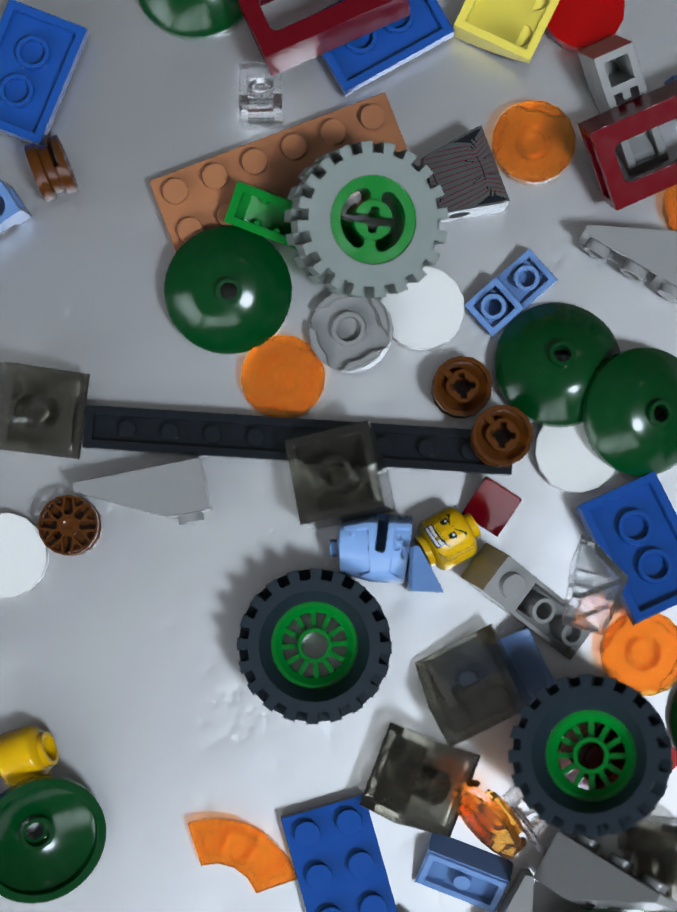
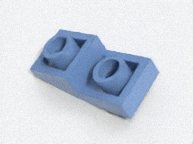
(511, 292)

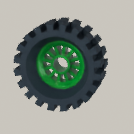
(290, 691)
(538, 756)

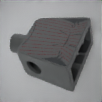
(467, 177)

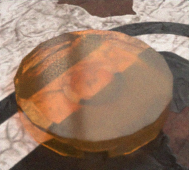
(533, 142)
(283, 377)
(641, 653)
(489, 819)

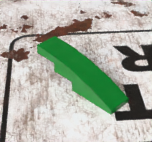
(264, 211)

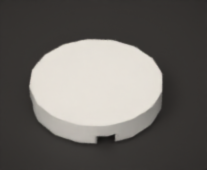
(427, 311)
(569, 460)
(21, 555)

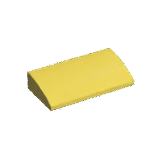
(505, 26)

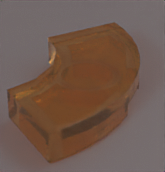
(243, 848)

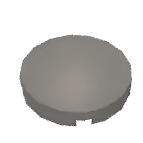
(350, 332)

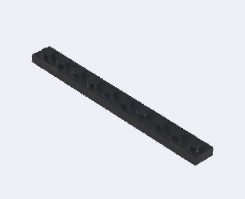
(265, 438)

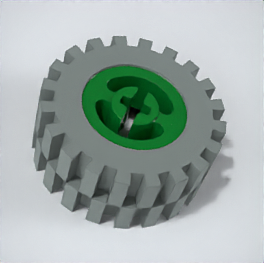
(375, 173)

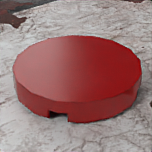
(585, 22)

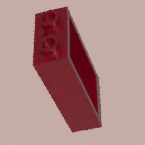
(318, 32)
(621, 123)

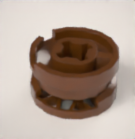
(51, 168)
(461, 387)
(501, 436)
(70, 525)

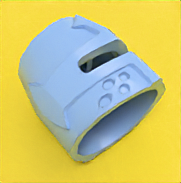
(374, 547)

